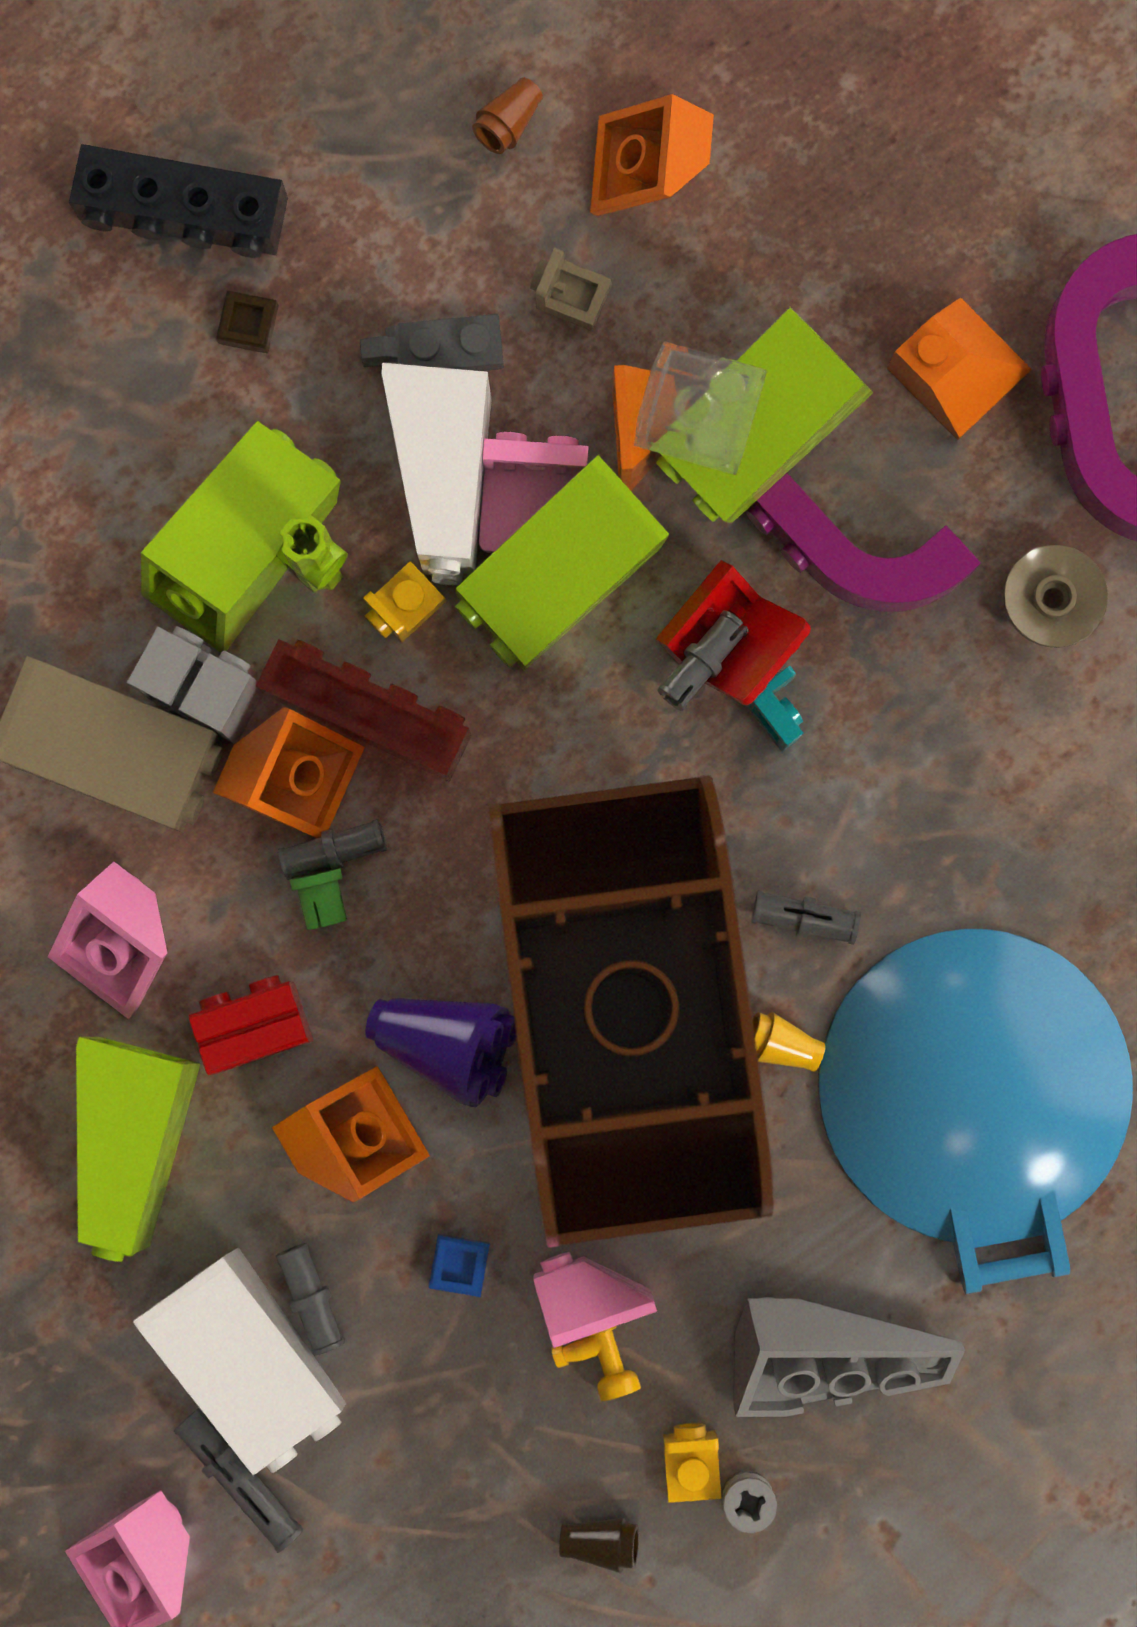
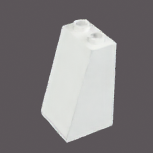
(439, 443)
(243, 1363)

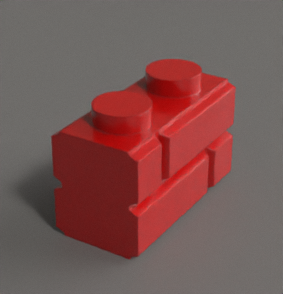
(249, 1026)

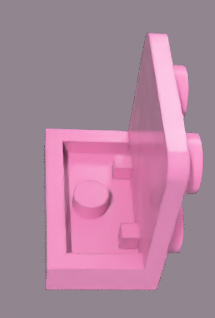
(522, 480)

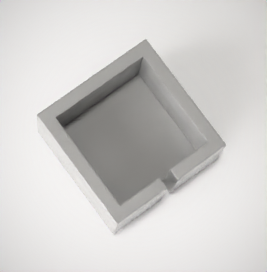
(196, 685)

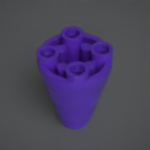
(446, 1043)

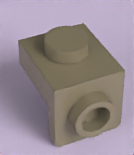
(569, 290)

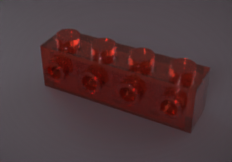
(363, 709)

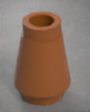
(506, 117)

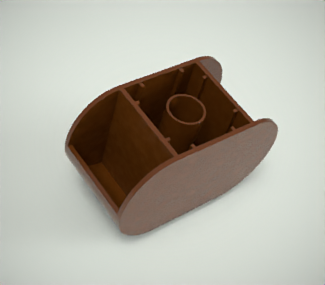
(632, 1011)

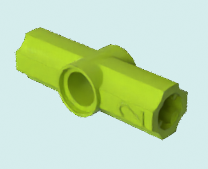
(311, 553)

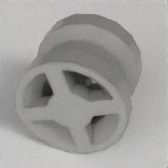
(743, 1491)

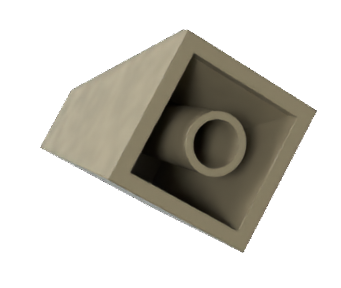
(107, 745)

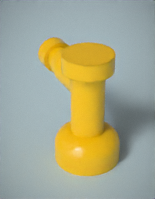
(616, 1380)

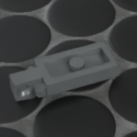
(441, 343)

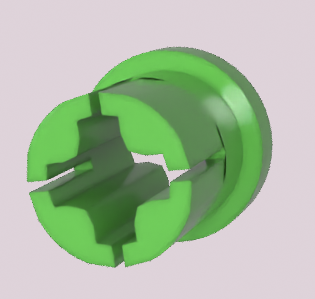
(320, 898)

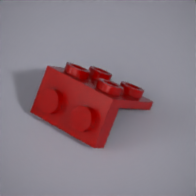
(759, 655)

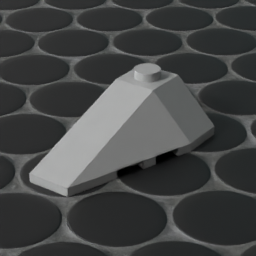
(812, 1353)

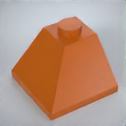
(648, 152)
(957, 367)
(627, 396)
(290, 771)
(352, 1137)

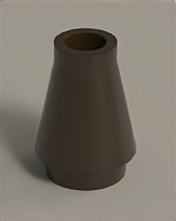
(601, 1543)

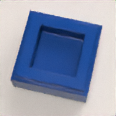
(459, 1265)

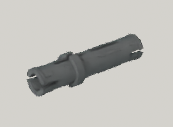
(245, 1489)

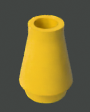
(785, 1044)

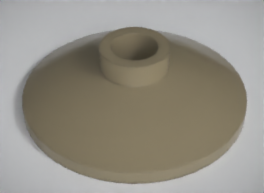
(1072, 578)

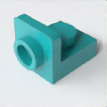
(778, 717)

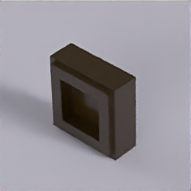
(247, 322)

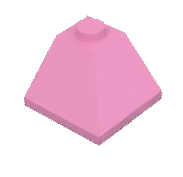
(113, 939)
(587, 1298)
(136, 1564)

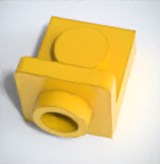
(403, 603)
(692, 1463)

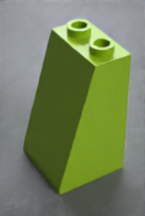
(800, 403)
(222, 545)
(560, 565)
(127, 1140)

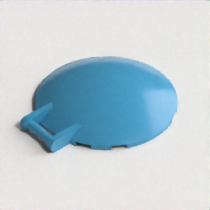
(977, 1094)

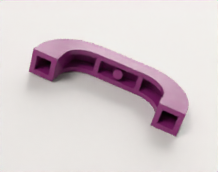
(1078, 388)
(847, 572)

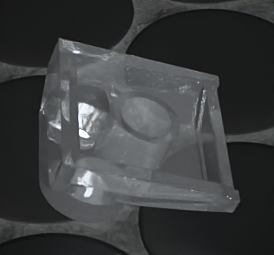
(699, 407)

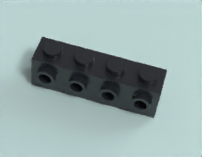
(178, 201)

